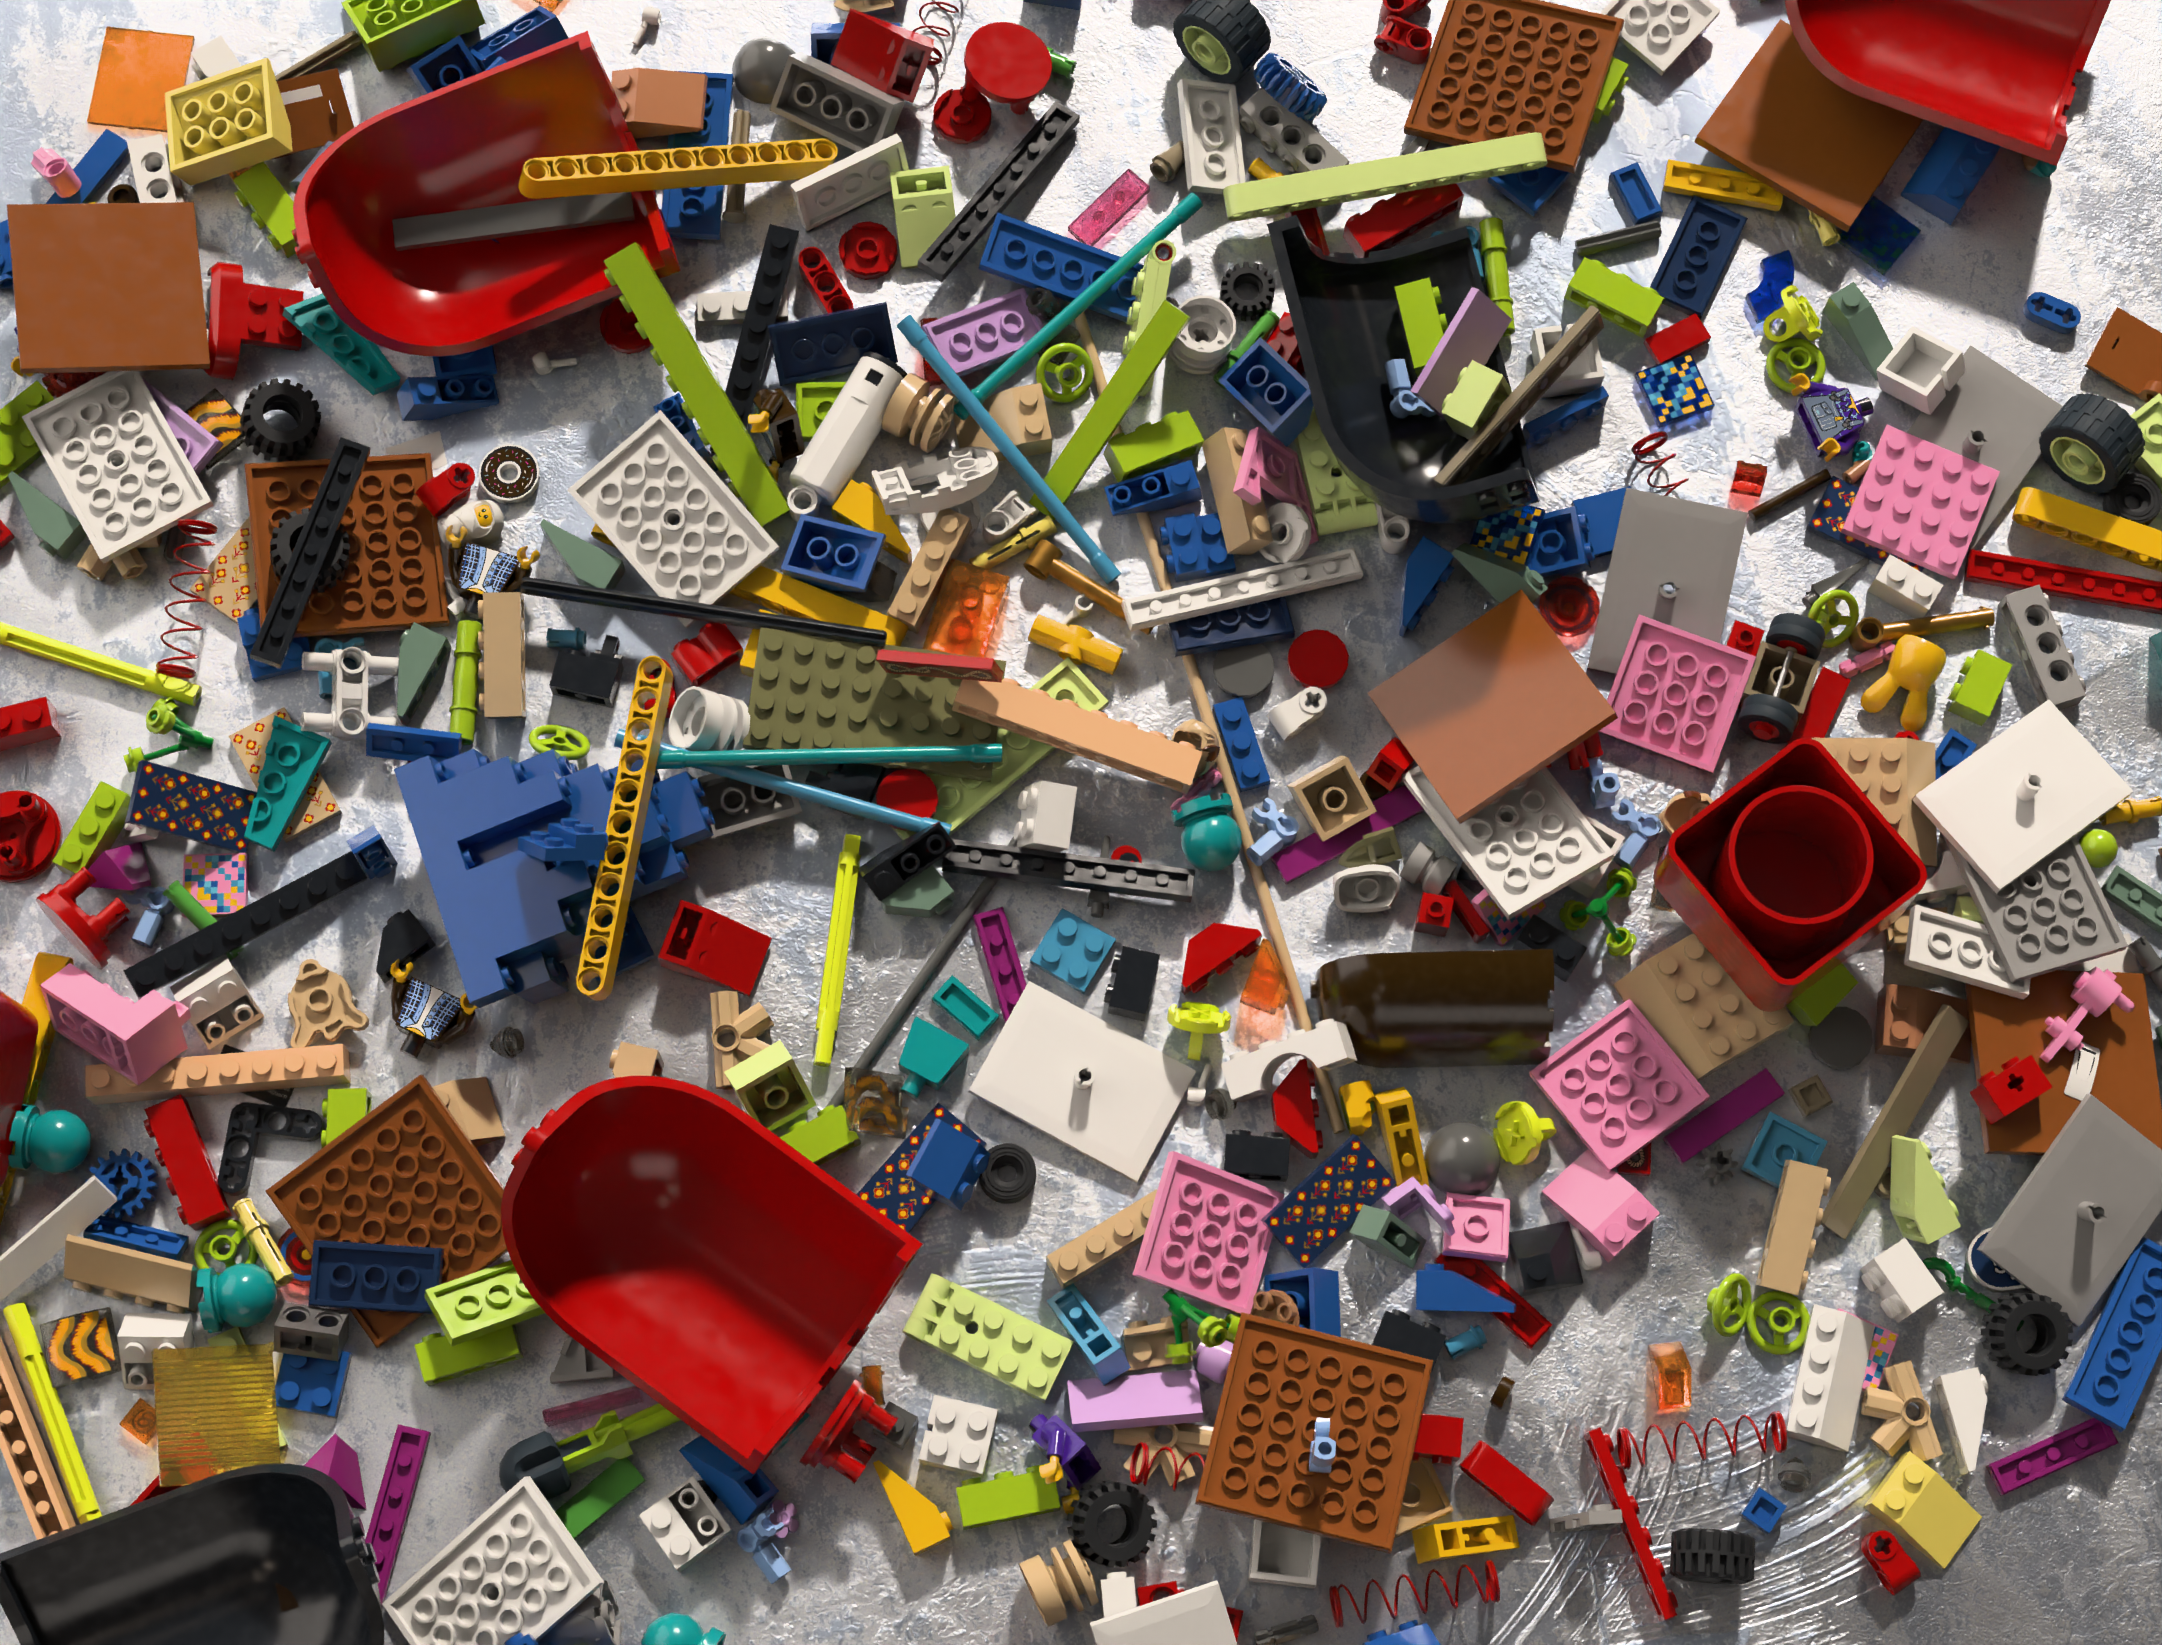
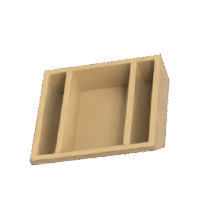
(1890, 776)
(1698, 1007)

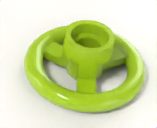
(1804, 353)
(1075, 372)
(1825, 614)
(559, 742)
(219, 1241)
(1724, 1302)
(1789, 1317)

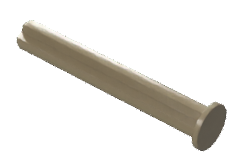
(322, 57)
(736, 192)

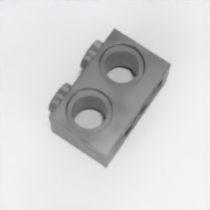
(311, 1331)

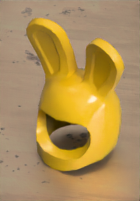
(1914, 667)

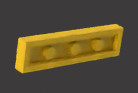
(1719, 185)

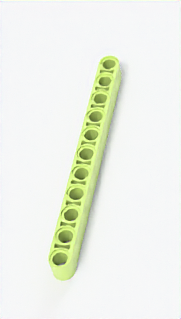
(1385, 176)

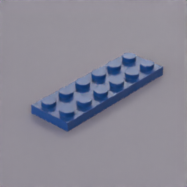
(699, 210)
(1054, 263)
(2123, 1342)

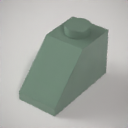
(921, 896)
(1388, 1235)

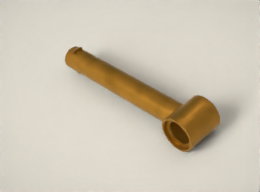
(1046, 561)
(1918, 627)

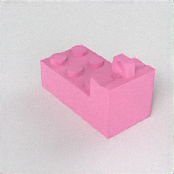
(121, 1033)

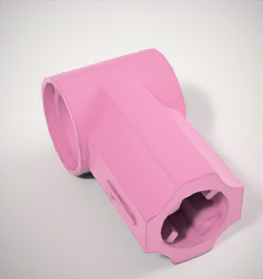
(56, 172)

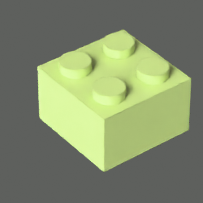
(1474, 398)
(770, 1087)

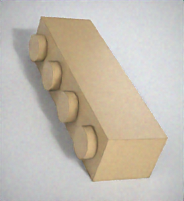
(1243, 525)
(929, 568)
(503, 655)
(1792, 1227)
(1101, 1243)

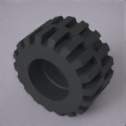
(288, 399)
(285, 539)
(2050, 1340)
(1137, 1529)
(1712, 1556)

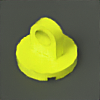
(1798, 317)
(1199, 1020)
(1520, 1132)

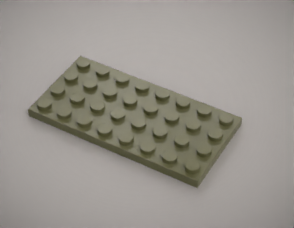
(838, 696)

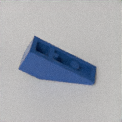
(1450, 1291)

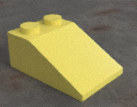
(1923, 1509)

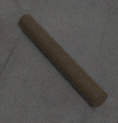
(1789, 494)

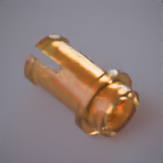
(873, 1382)

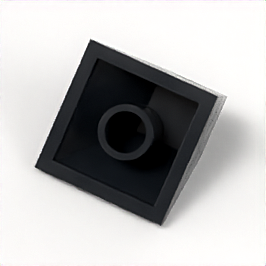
(1544, 1258)

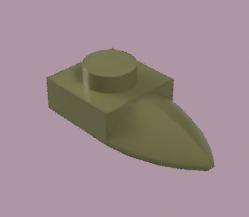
(1374, 848)

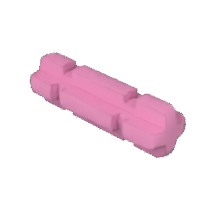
(1866, 660)
(1199, 788)

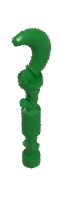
(1954, 1283)

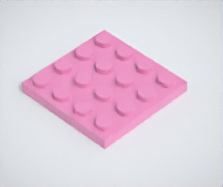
(1920, 502)
(1677, 693)
(1619, 1085)
(1207, 1234)

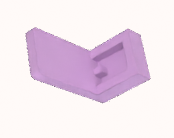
(1410, 1196)

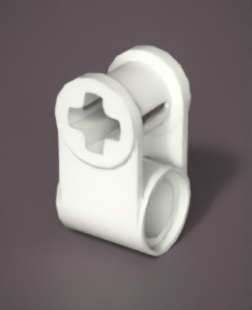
(1011, 515)
(1388, 523)
(1294, 716)

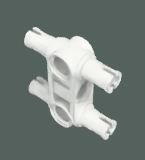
(348, 691)

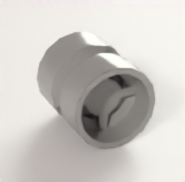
(1428, 869)

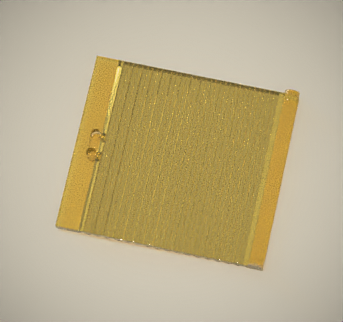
(214, 1410)

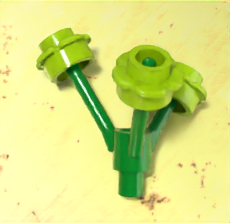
(161, 720)
(1577, 914)
(1211, 1330)

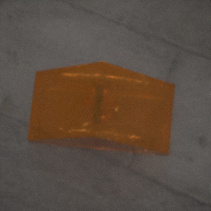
(1670, 1375)

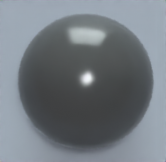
(760, 67)
(1462, 1159)

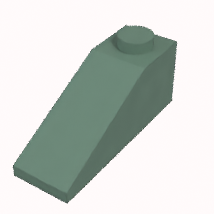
(1859, 326)
(52, 525)
(584, 561)
(1500, 575)
(419, 662)

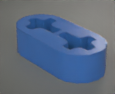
(2051, 312)

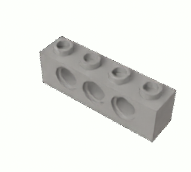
(1311, 145)
(2037, 664)

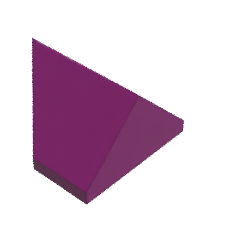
(121, 868)
(342, 1465)

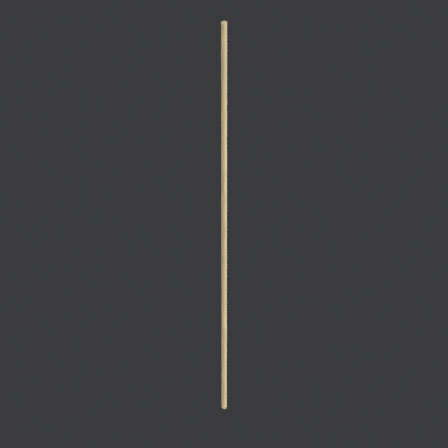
(1224, 769)

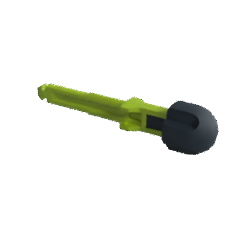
(552, 1462)

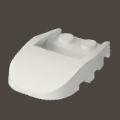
(960, 476)

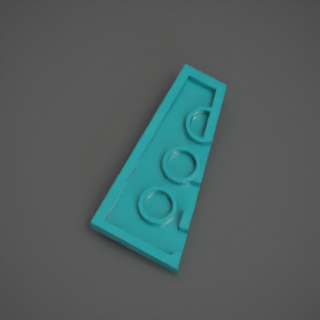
(343, 345)
(286, 775)

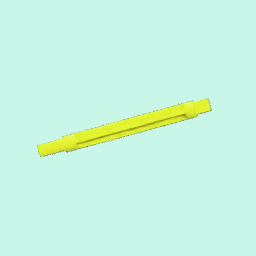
(100, 664)
(837, 949)
(52, 1412)

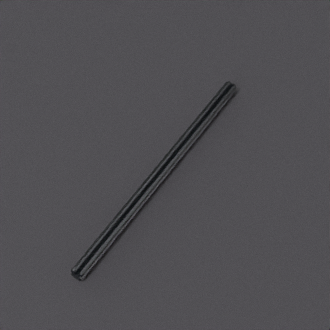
(700, 611)

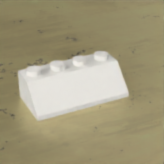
(1829, 1378)

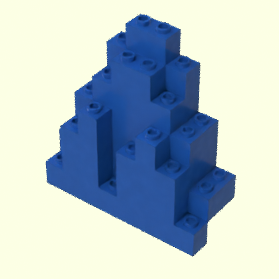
(513, 912)

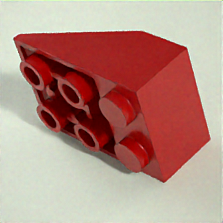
(883, 54)
(714, 948)

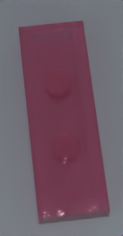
(1109, 208)
(592, 1406)

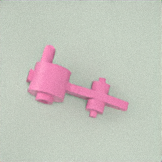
(2094, 993)

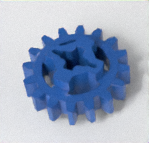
(123, 1170)

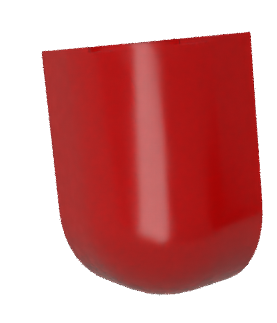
(1959, 63)
(464, 153)
(698, 1255)

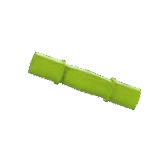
(1496, 267)
(465, 680)

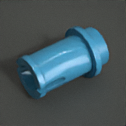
(566, 638)
(1465, 1341)

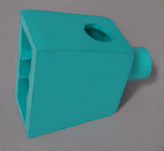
(929, 1057)

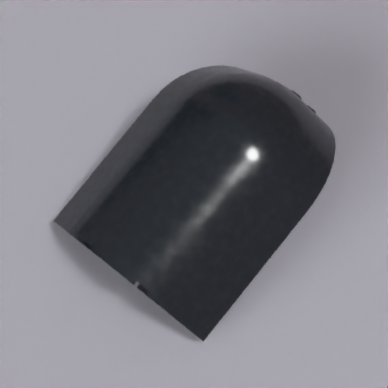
(1347, 332)
(204, 1569)

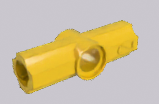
(1076, 644)

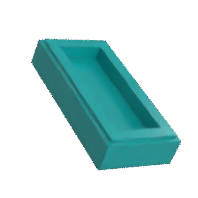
(965, 1007)

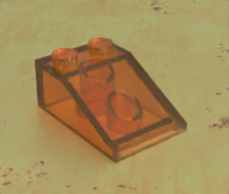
(967, 610)

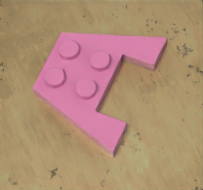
(1275, 469)

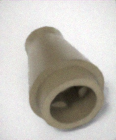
(1168, 163)

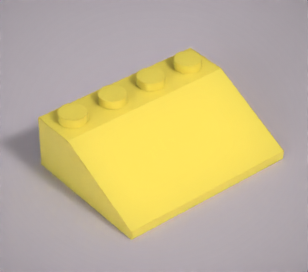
(226, 123)

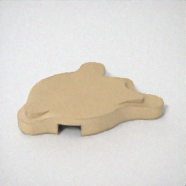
(322, 1004)

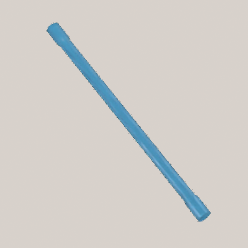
(920, 341)
(810, 793)

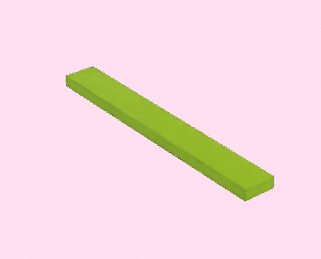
(1113, 403)

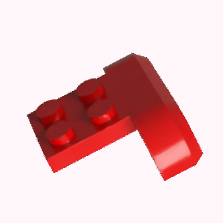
(246, 316)

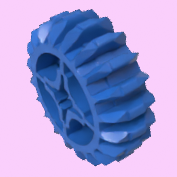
(1290, 86)

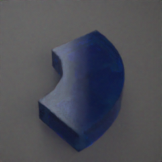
(1777, 275)

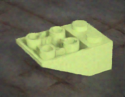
(921, 209)
(1918, 1193)

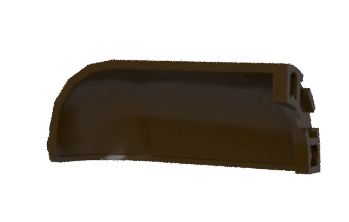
(1441, 1006)

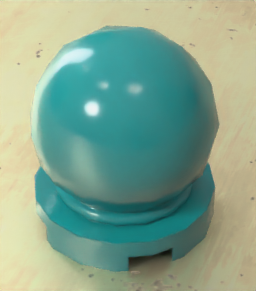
(1209, 835)
(51, 1140)
(239, 1296)
(680, 1630)

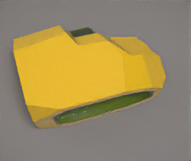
(1357, 1106)

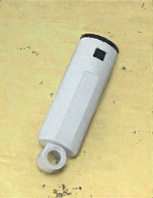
(844, 435)

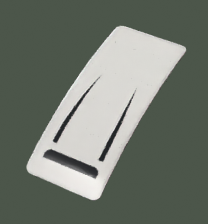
(2082, 1072)

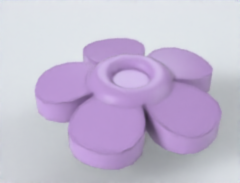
(783, 1514)

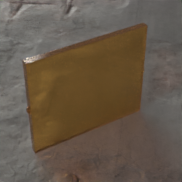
(134, 76)

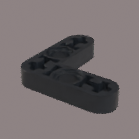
(260, 1126)

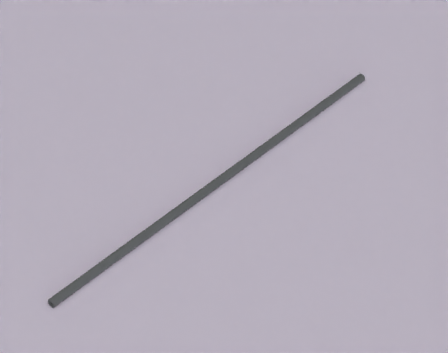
(921, 979)

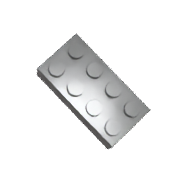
(834, 103)

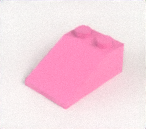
(1600, 1205)

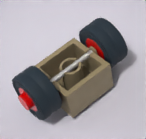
(1781, 679)

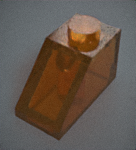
(1266, 982)

